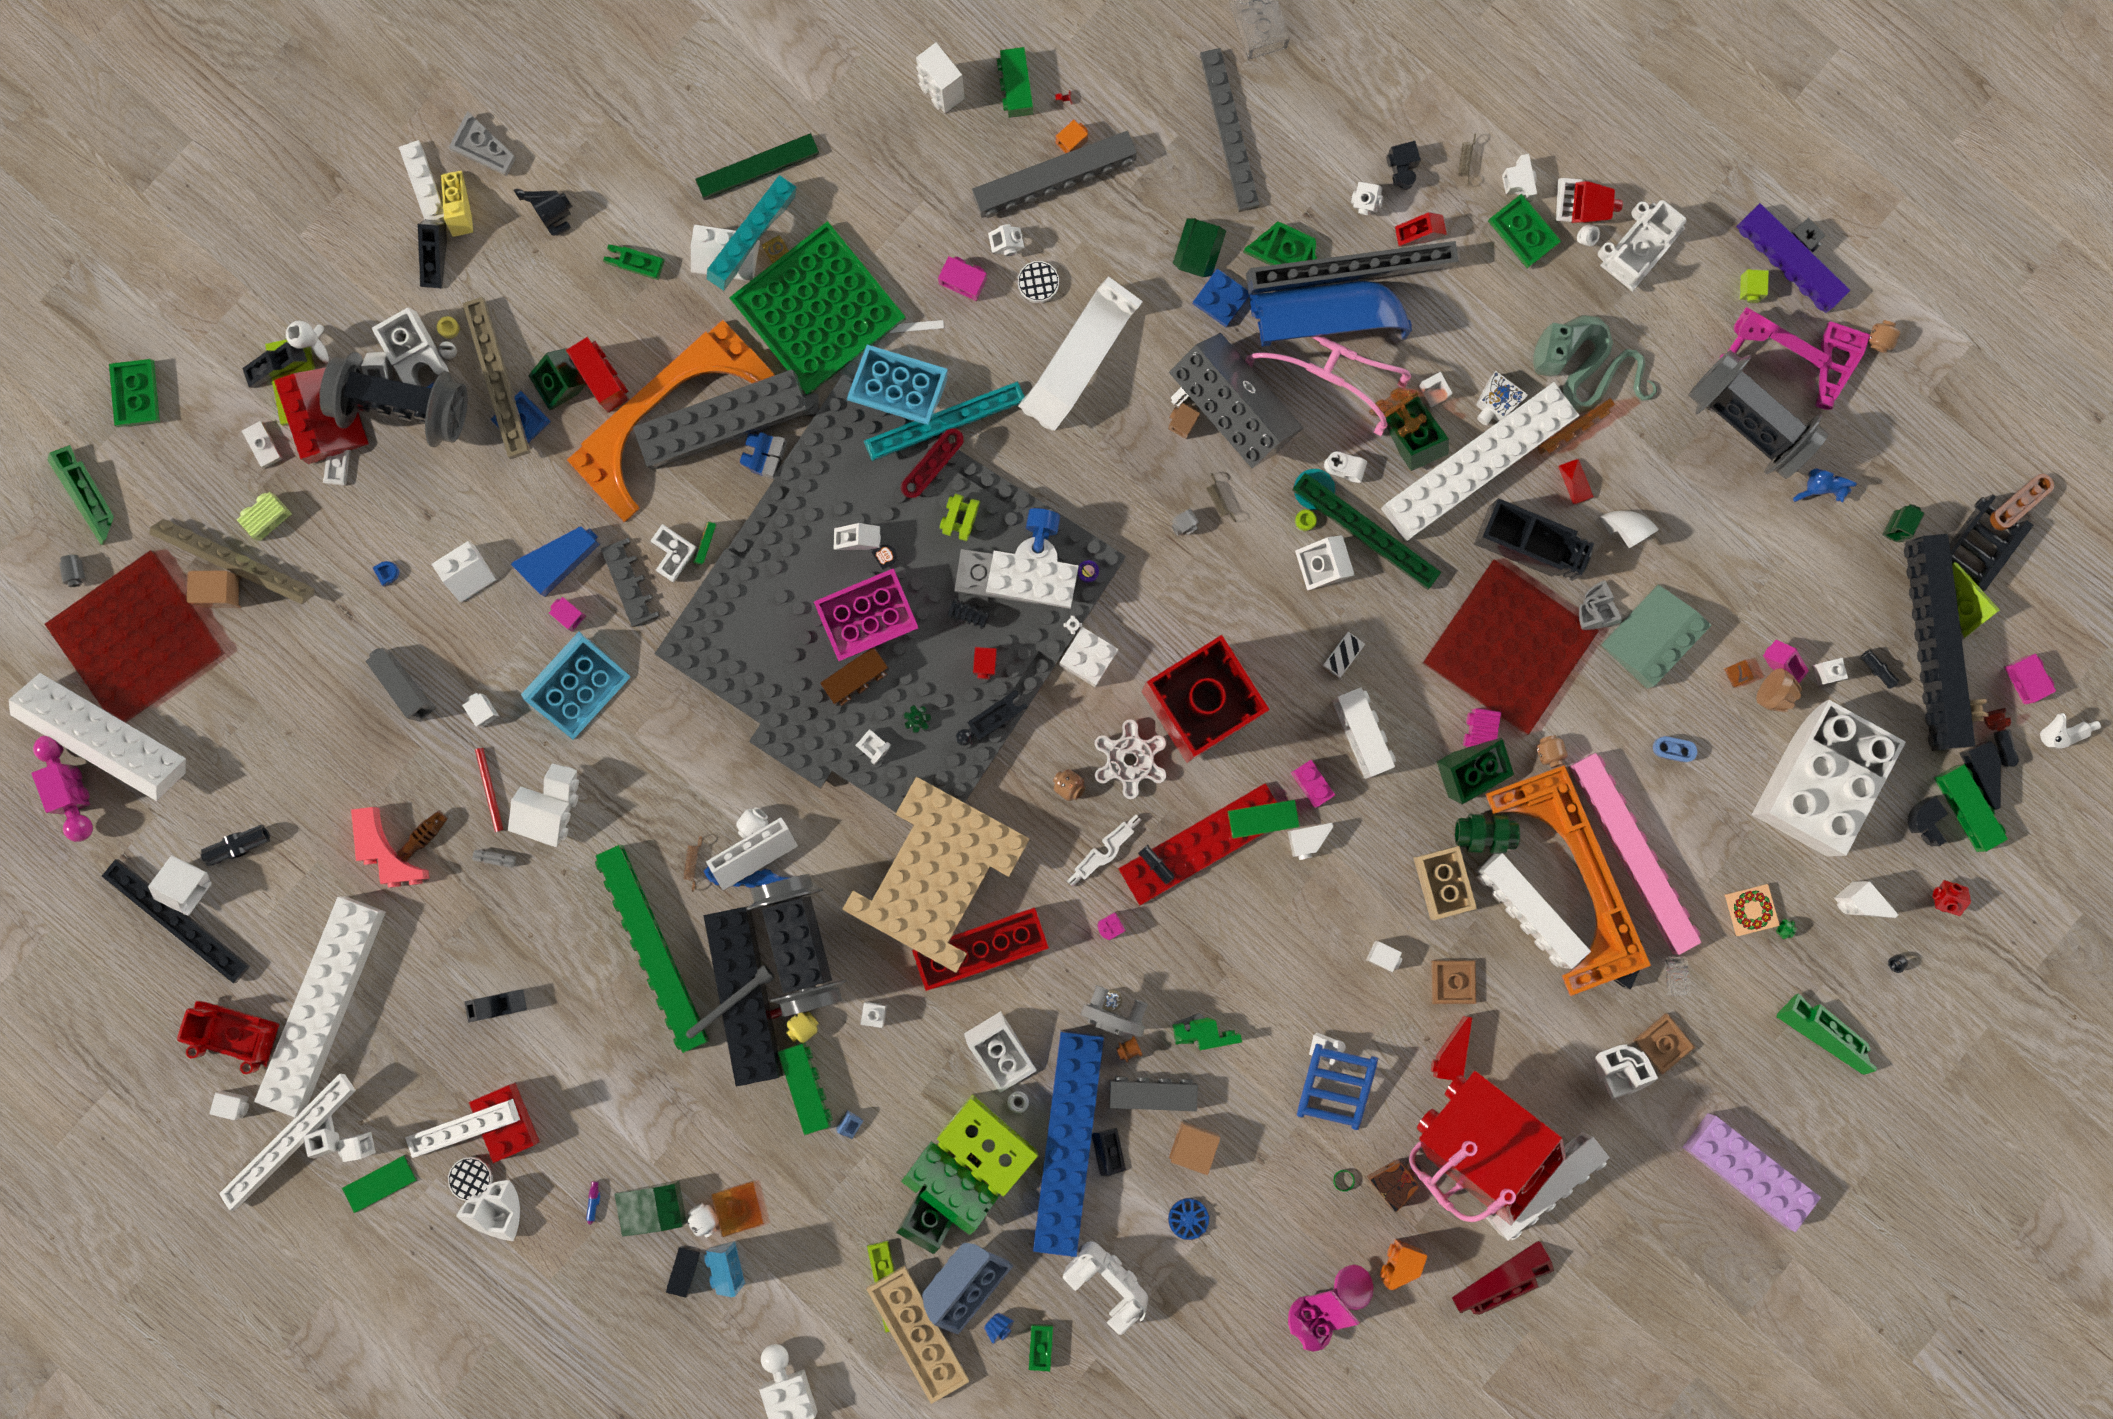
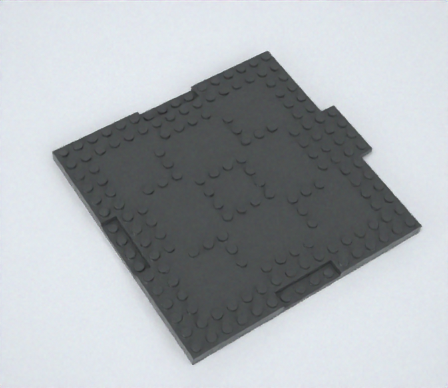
(764, 647)

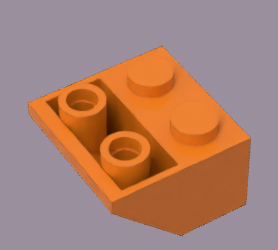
(1403, 1265)

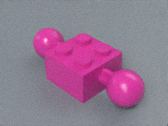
(62, 789)

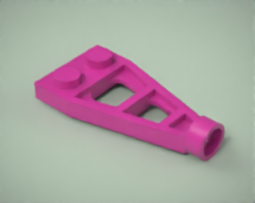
(1844, 339)

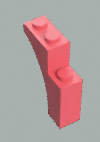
(373, 845)

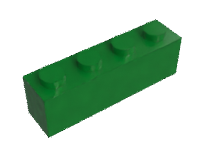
(1971, 808)
(805, 1088)

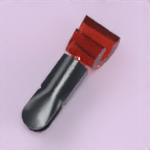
(2003, 737)

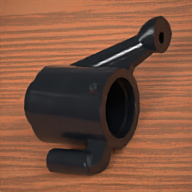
(550, 208)

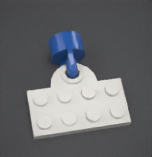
(1033, 570)

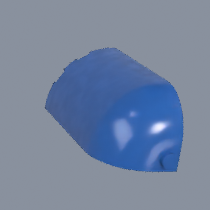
(1327, 311)

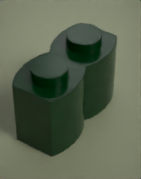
(1903, 523)

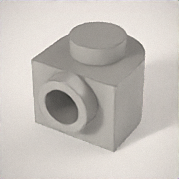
(1185, 523)

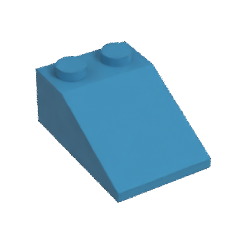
(725, 1269)

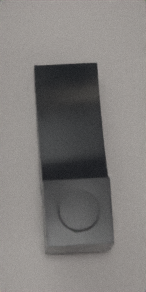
(273, 364)

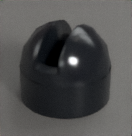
(1894, 966)

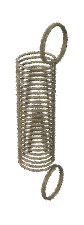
(1466, 157)
(1215, 498)

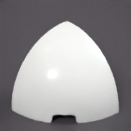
(1630, 525)
(493, 1211)

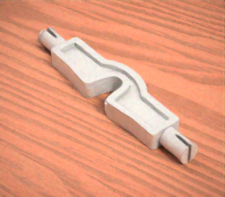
(1112, 842)

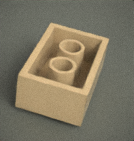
(1445, 883)

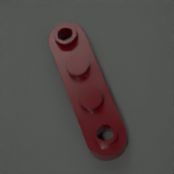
(932, 463)

